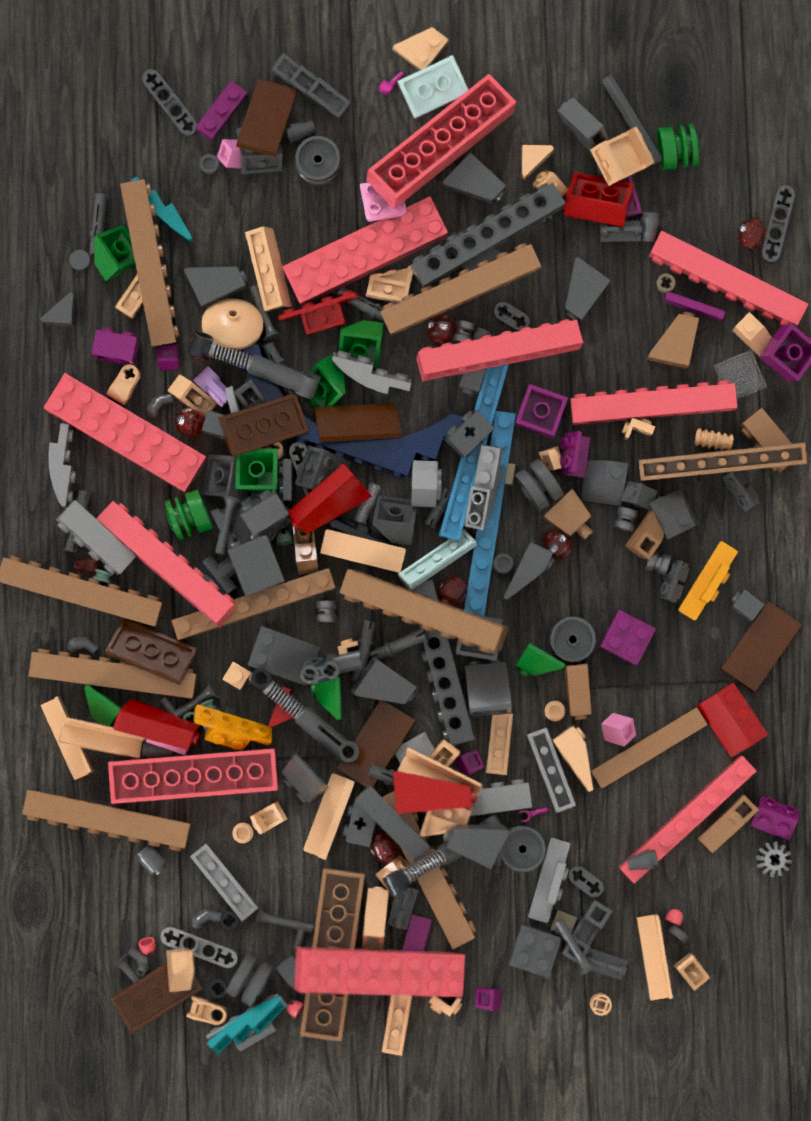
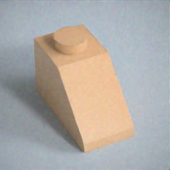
(753, 333)
(191, 395)

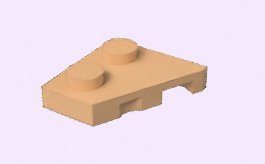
(421, 48)
(391, 285)
(440, 820)

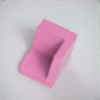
(229, 154)
(618, 729)

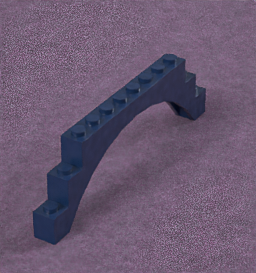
(384, 454)

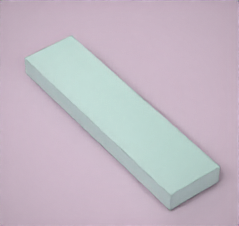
(436, 560)

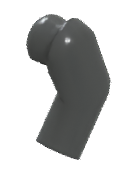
(156, 403)
(80, 643)
(205, 915)
(141, 960)

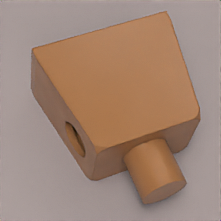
(569, 516)

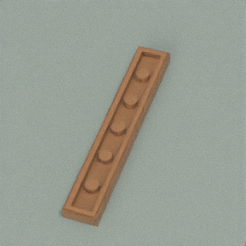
(649, 747)

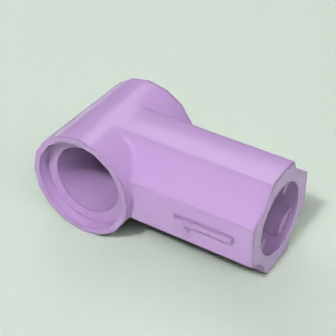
(211, 384)

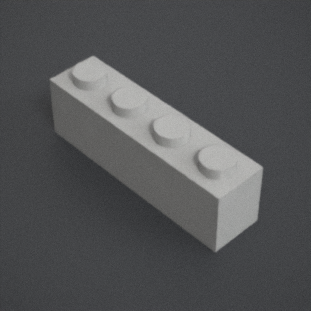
(95, 537)
(551, 770)
(503, 798)

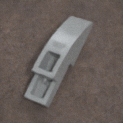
(361, 371)
(61, 474)
(485, 487)

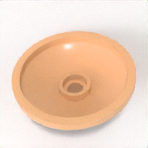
(236, 331)

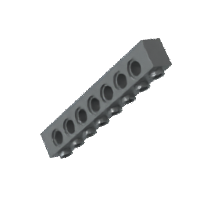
(545, 192)
(465, 732)

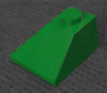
(113, 252)
(363, 340)
(331, 383)
(258, 470)
(537, 662)
(329, 696)
(101, 707)

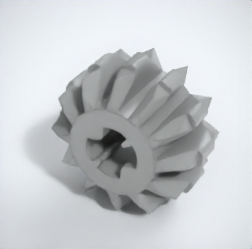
(780, 857)

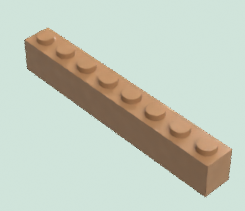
(148, 263)
(461, 289)
(723, 461)
(80, 592)
(258, 603)
(106, 674)
(107, 819)
(438, 892)

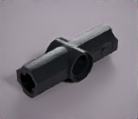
(355, 529)

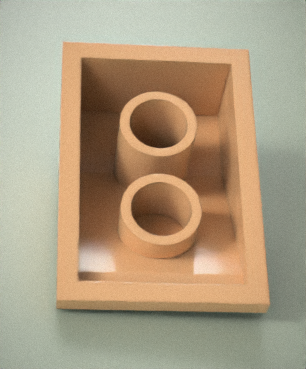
(574, 752)

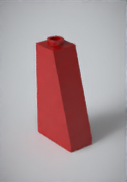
(329, 500)
(156, 725)
(425, 793)

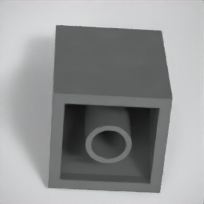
(255, 564)
(488, 688)

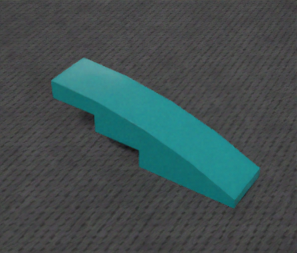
(168, 216)
(253, 1020)

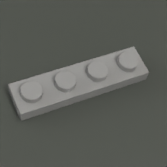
(224, 882)

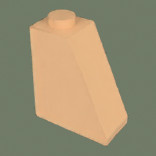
(375, 918)
(180, 969)

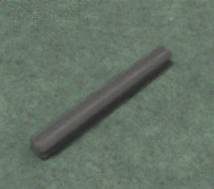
(629, 115)

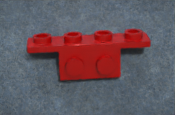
(322, 315)

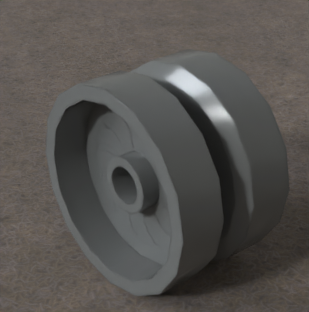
(318, 148)
(540, 483)
(560, 642)
(534, 853)
(249, 979)

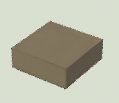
(510, 472)
(568, 919)

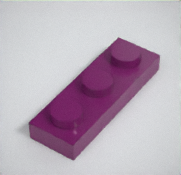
(221, 110)

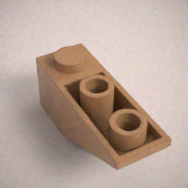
(646, 536)
(305, 551)
(728, 823)

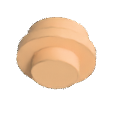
(554, 710)
(242, 833)

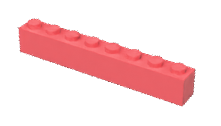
(727, 279)
(499, 349)
(653, 404)
(166, 564)
(693, 813)

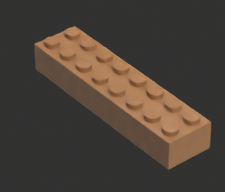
(424, 610)
(334, 928)

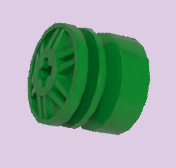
(678, 146)
(188, 515)

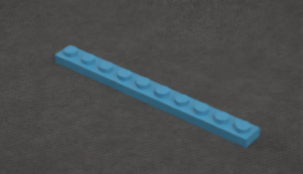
(466, 472)
(486, 539)

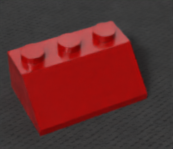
(594, 200)
(732, 719)

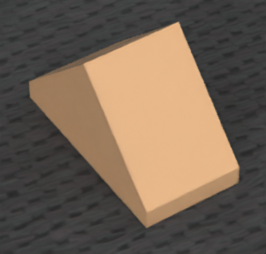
(533, 157)
(444, 753)
(692, 971)

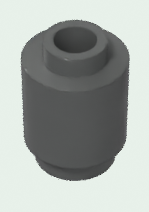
(151, 860)

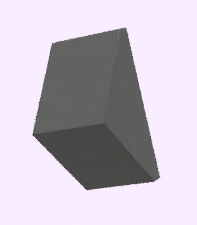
(62, 313)
(249, 395)

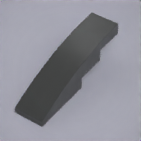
(310, 85)
(392, 823)

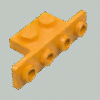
(708, 581)
(230, 729)

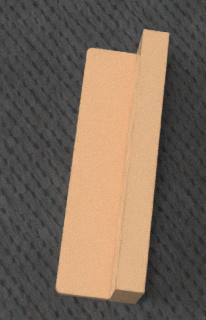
(268, 268)
(363, 551)
(99, 738)
(74, 756)
(424, 766)
(329, 816)
(654, 957)

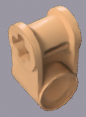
(122, 388)
(205, 1011)

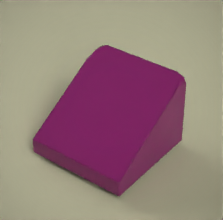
(168, 357)
(469, 762)
(488, 998)

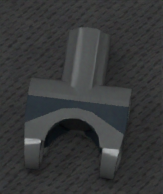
(219, 573)
(340, 664)

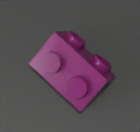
(775, 818)

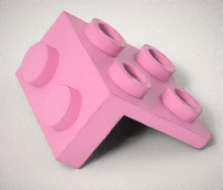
(376, 207)

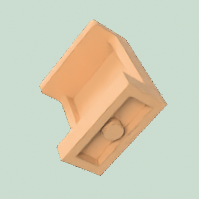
(622, 156)

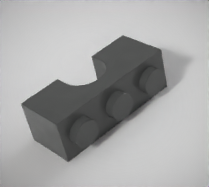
(587, 928)

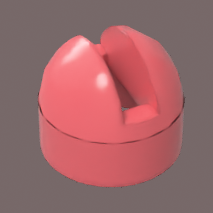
(675, 916)
(147, 945)
(295, 1008)

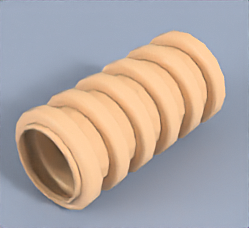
(713, 439)

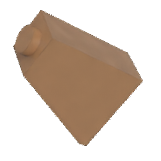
(677, 342)
(578, 691)

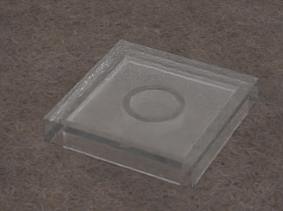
(743, 372)

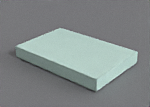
(433, 86)

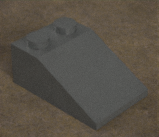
(531, 567)
(282, 654)
(304, 779)

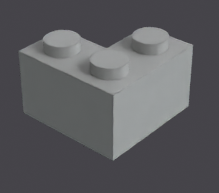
(425, 483)

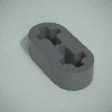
(514, 312)
(588, 877)

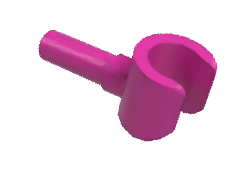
(386, 87)
(533, 812)

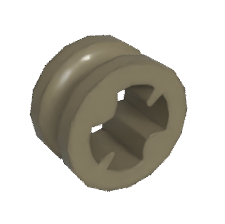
(671, 285)

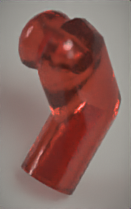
(87, 565)

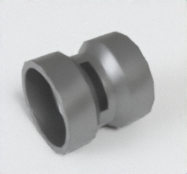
(463, 331)
(625, 514)
(659, 562)
(326, 611)

